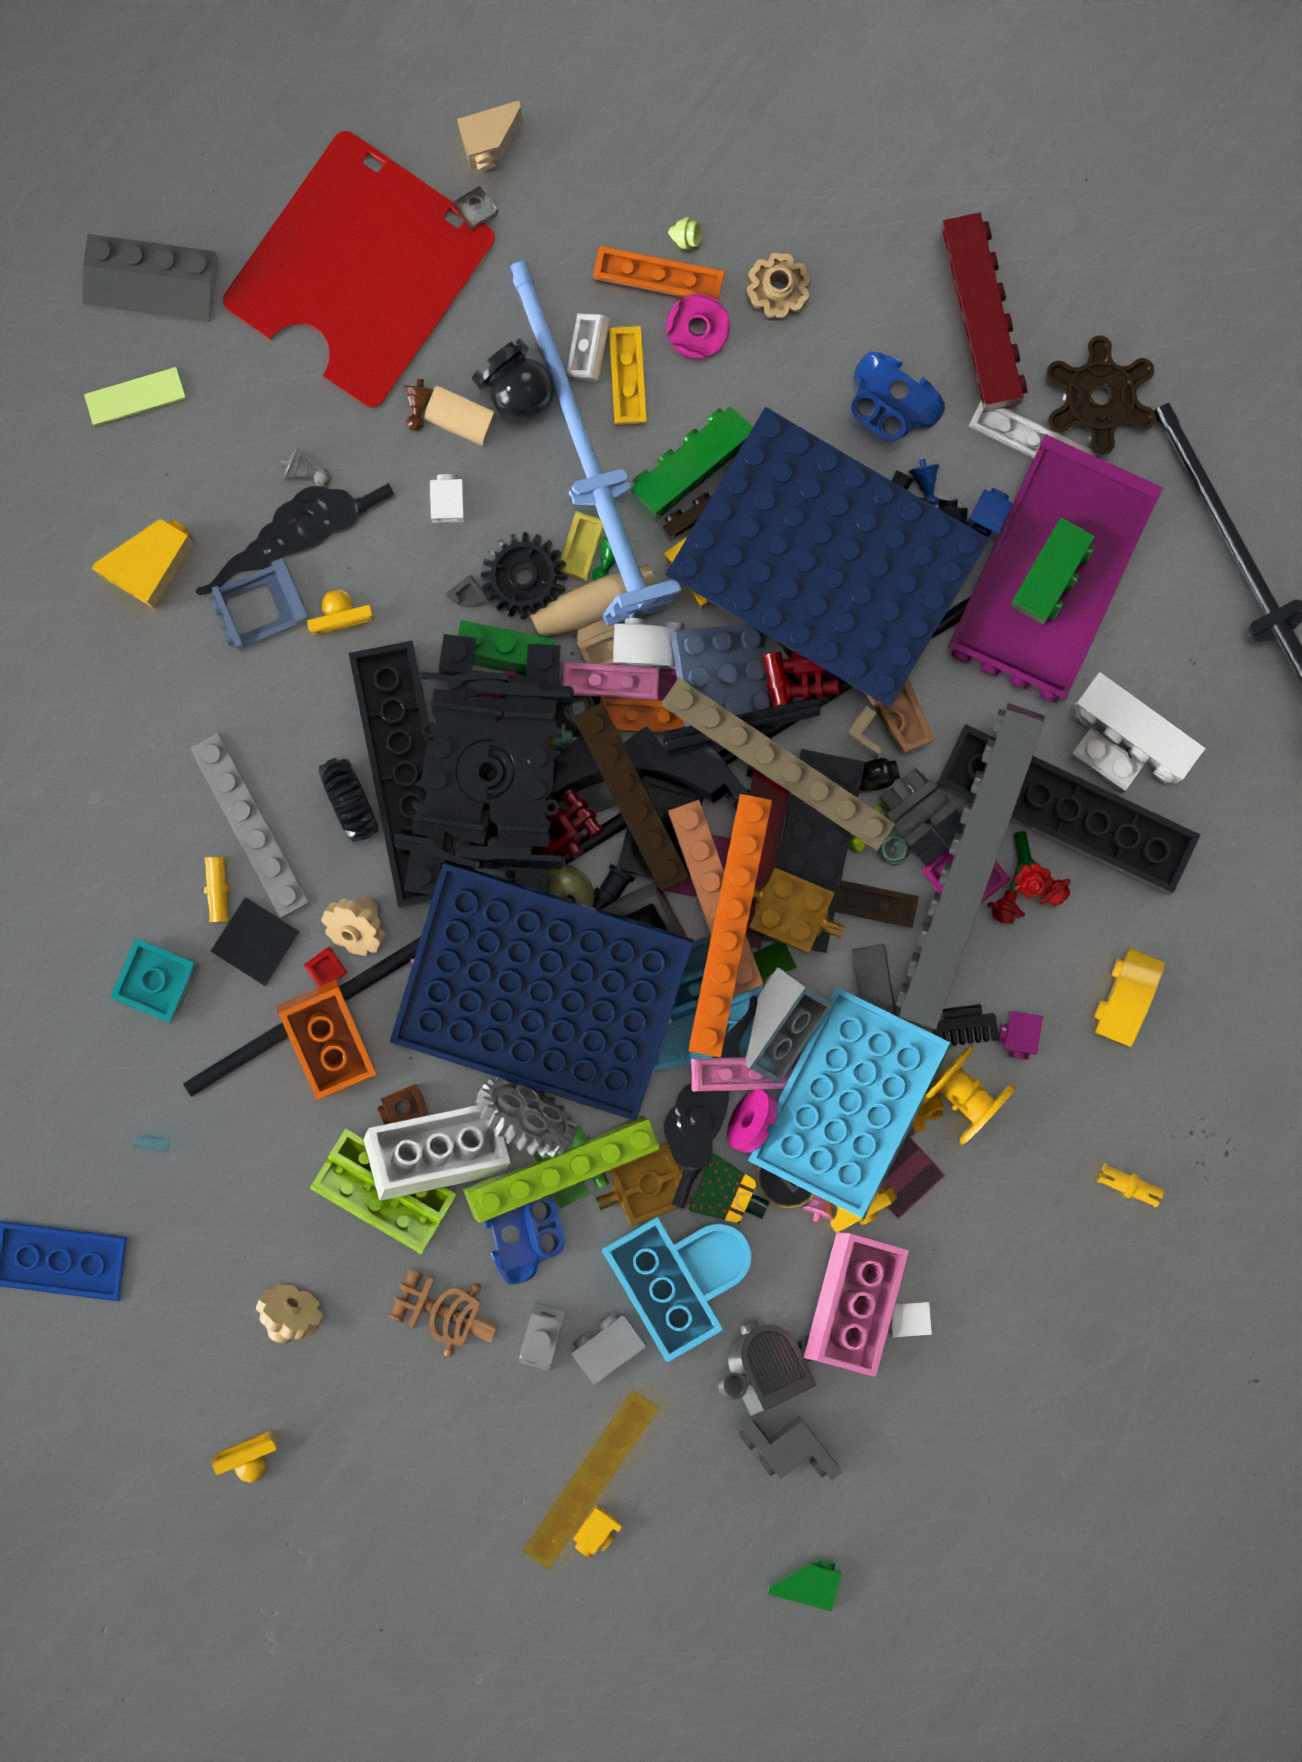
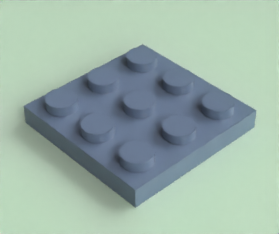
(724, 665)

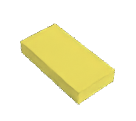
(581, 546)

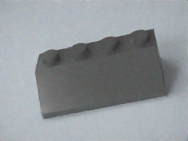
(149, 277)

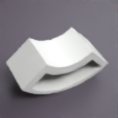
(644, 644)

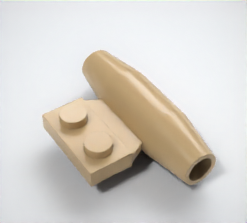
(583, 611)

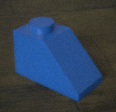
(990, 513)

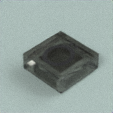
(476, 208)

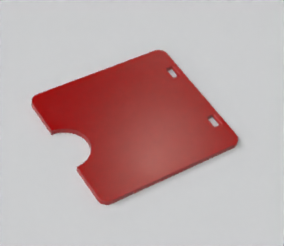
(361, 265)

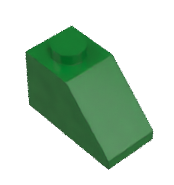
(809, 1584)

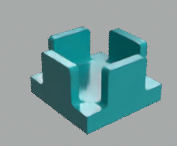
(153, 980)

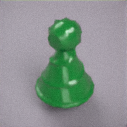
(607, 560)

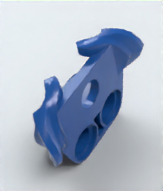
(919, 408)
(520, 1260)

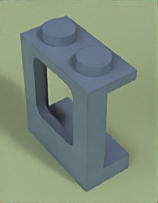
(285, 595)

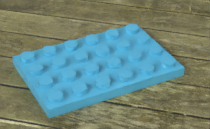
(851, 1102)

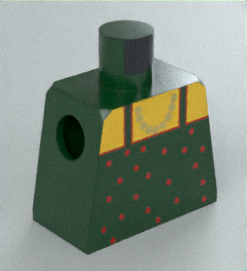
(727, 1193)

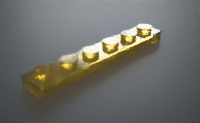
(590, 1479)

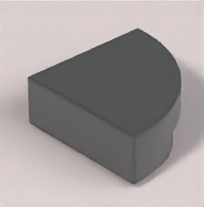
(468, 593)

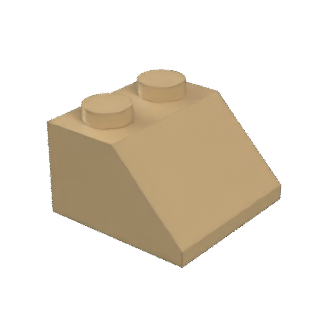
(489, 134)

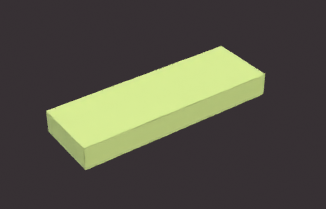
(135, 396)

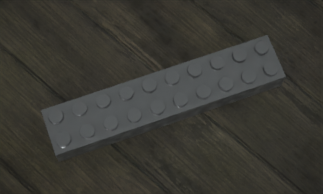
(972, 864)

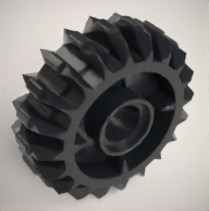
(510, 562)
(348, 799)

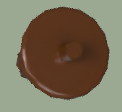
(418, 400)

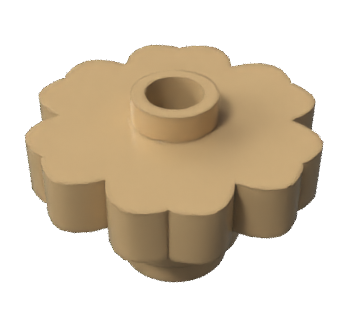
(778, 301)
(355, 925)
(288, 1313)

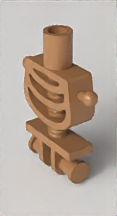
(472, 1324)

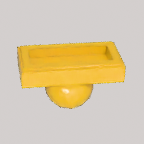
(339, 613)
(246, 1457)

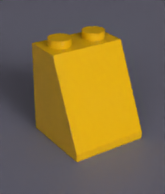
(147, 561)

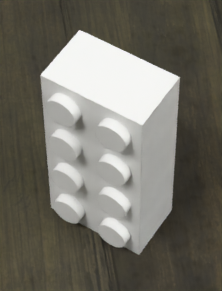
(1137, 729)
(434, 1152)

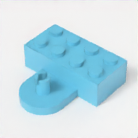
(677, 1280)

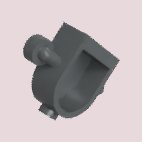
(766, 1368)

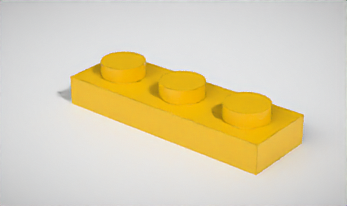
(627, 375)

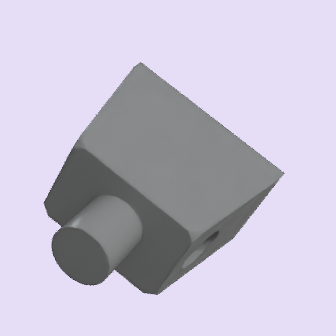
(541, 1336)

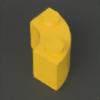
(1130, 997)

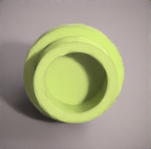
(686, 233)

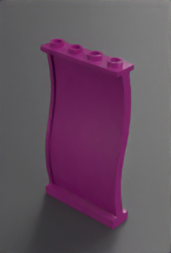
(1092, 497)

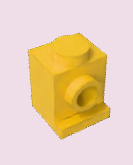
(595, 1532)

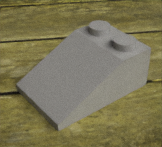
(783, 1024)

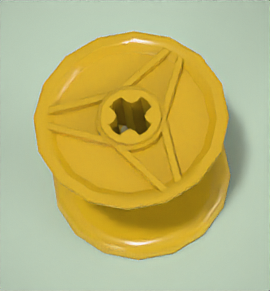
(967, 1095)

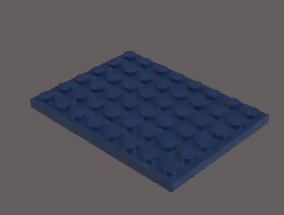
(827, 557)
(541, 990)

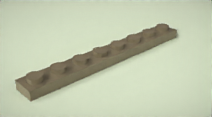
(778, 764)

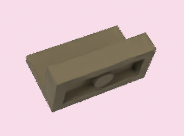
(855, 733)

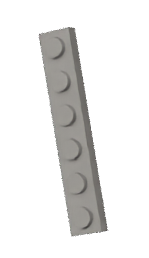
(249, 825)

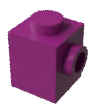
(1021, 1034)

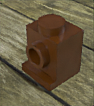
(412, 1097)

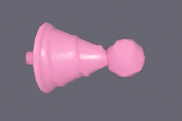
(819, 1208)

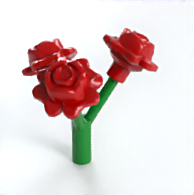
(1031, 881)

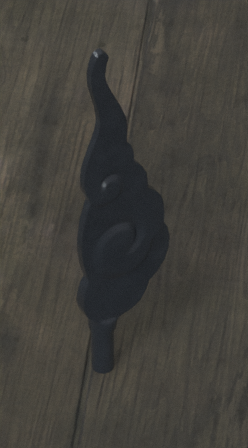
(299, 526)
(699, 1117)

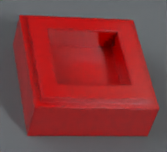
(325, 967)

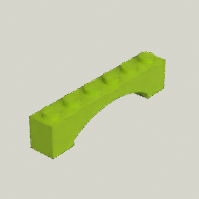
(535, 1181)

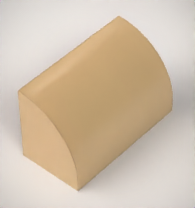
(459, 415)

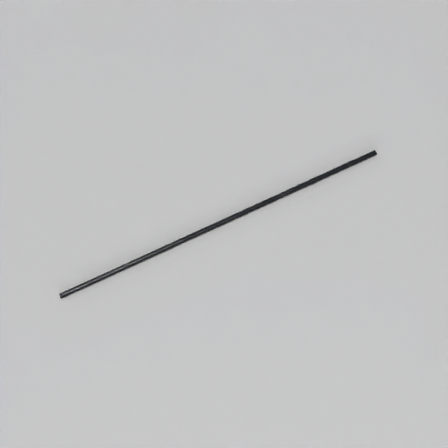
(408, 952)

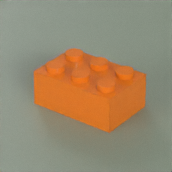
(326, 1040)

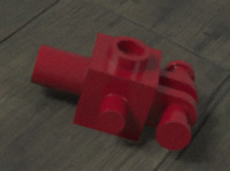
(812, 679)
(568, 832)

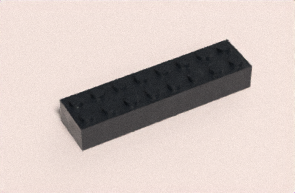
(392, 719)
(1082, 816)

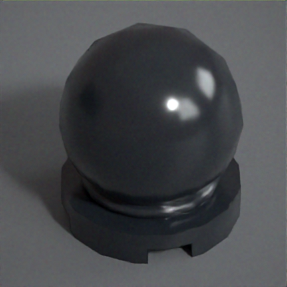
(517, 384)

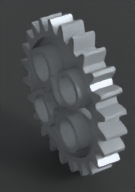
(525, 1117)

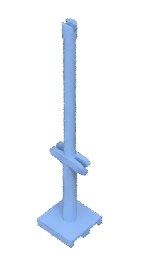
(597, 488)

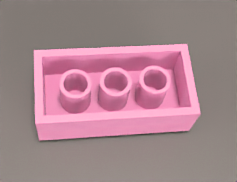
(856, 1304)

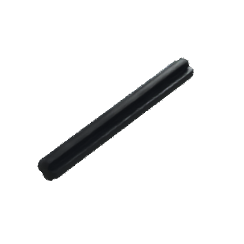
(757, 719)

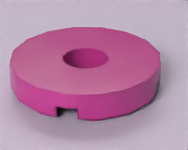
(694, 344)
(751, 1120)

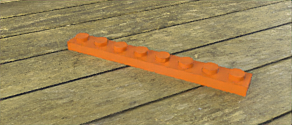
(730, 925)

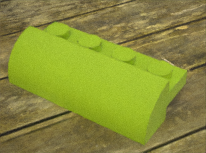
(351, 1185)

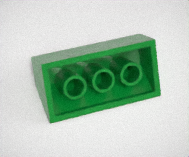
(692, 463)

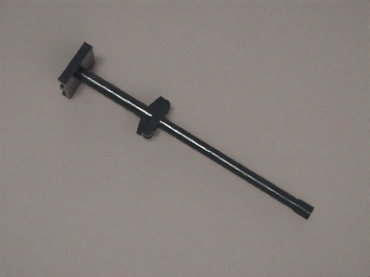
(1277, 622)

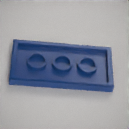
(62, 1260)

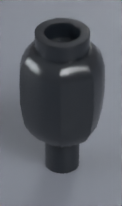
(879, 774)

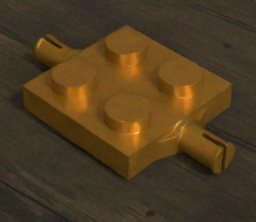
(793, 911)
(645, 1186)

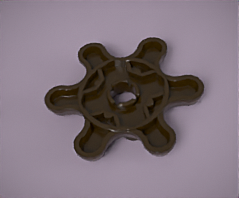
(1101, 373)

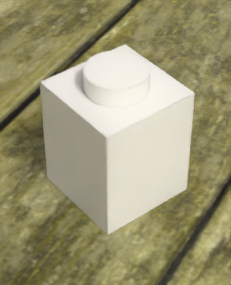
(447, 499)
(911, 1319)

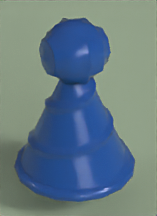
(926, 479)

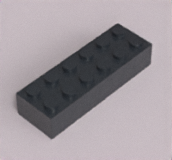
(814, 844)

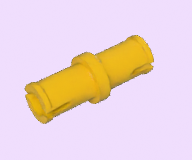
(216, 889)
(1130, 1185)

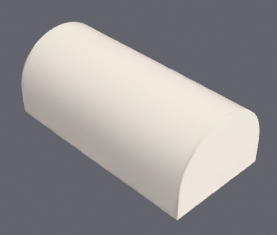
(588, 347)

